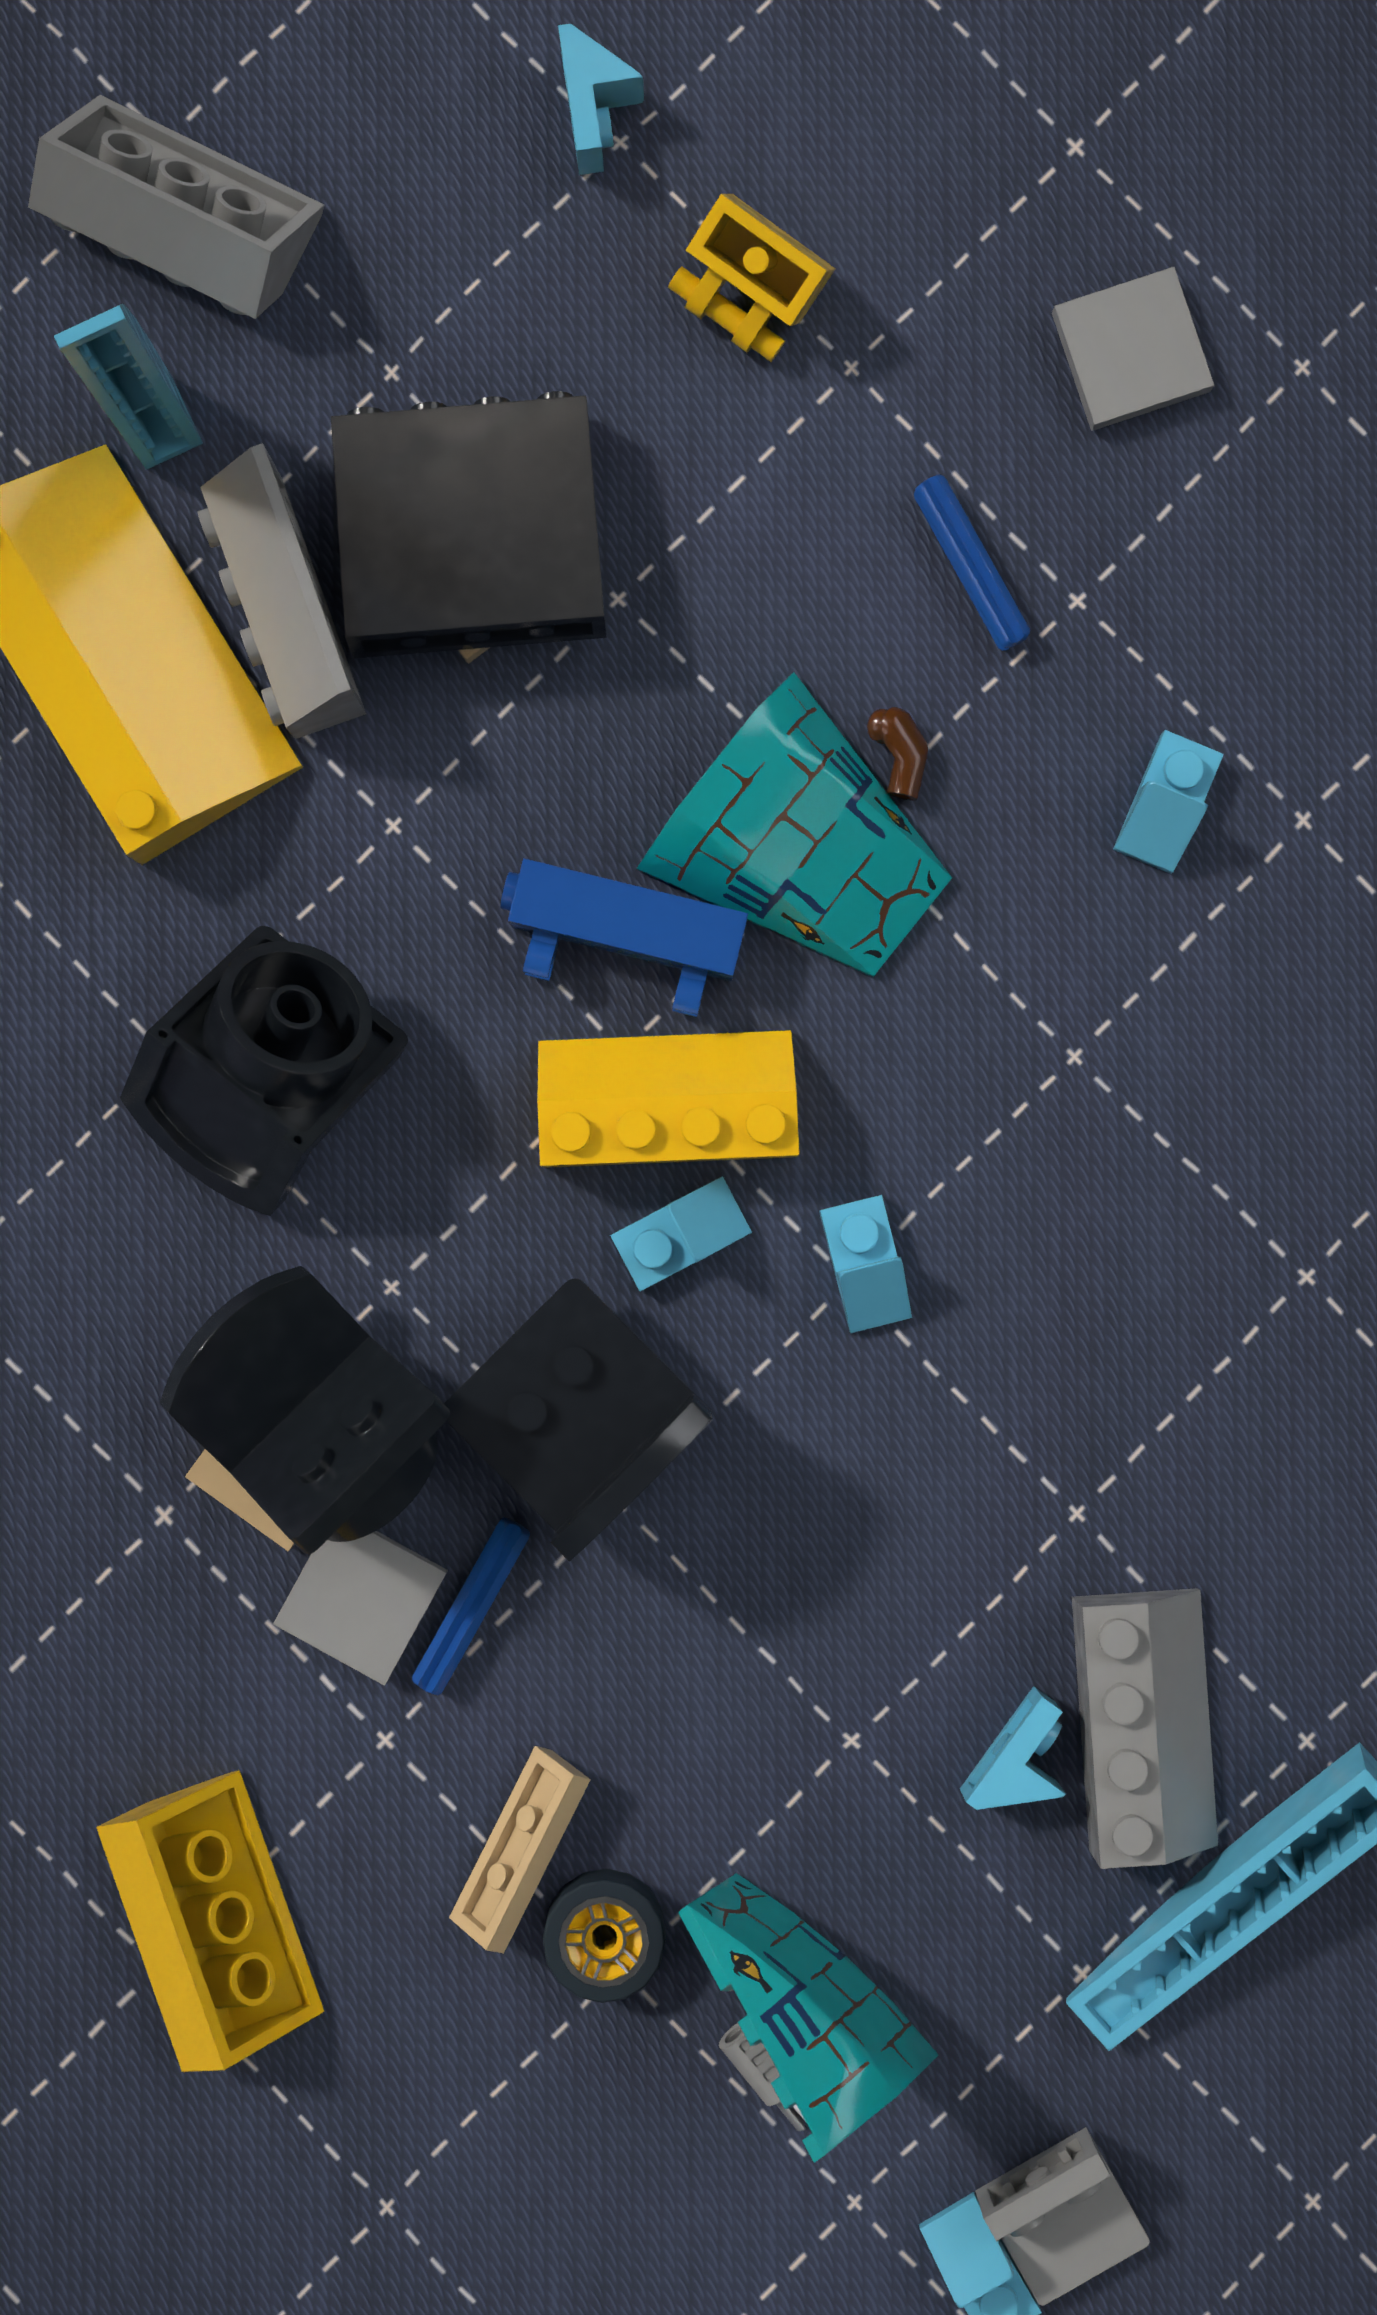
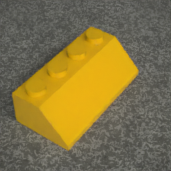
(667, 1099)
(210, 1922)

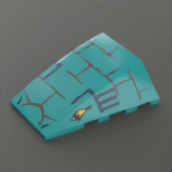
(800, 838)
(820, 2018)

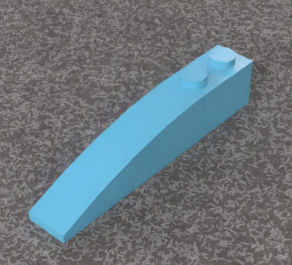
(131, 384)
(1234, 1898)

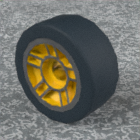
(622, 1963)

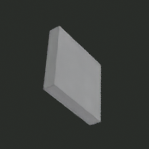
(1132, 348)
(361, 1602)

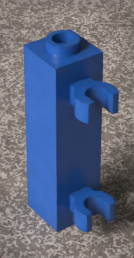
(625, 921)

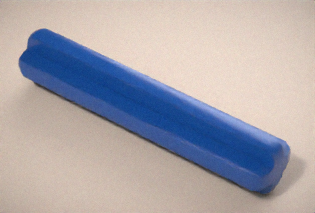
(971, 562)
(470, 1606)

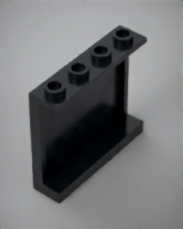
(467, 525)

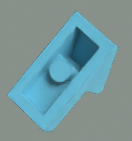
(593, 85)
(1168, 802)
(681, 1233)
(866, 1264)
(1004, 1771)
(974, 2264)

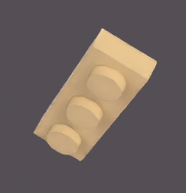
(519, 1849)

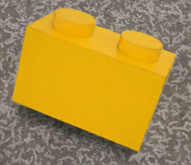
(761, 263)

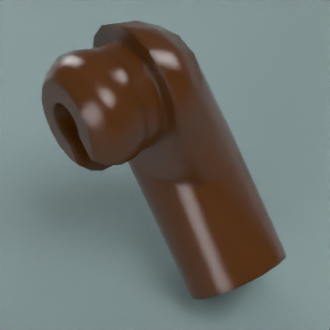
(906, 745)

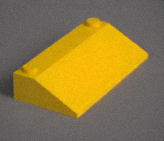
(127, 658)

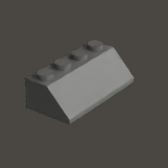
(172, 205)
(280, 596)
(1144, 1727)

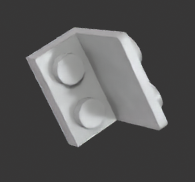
(1062, 2217)

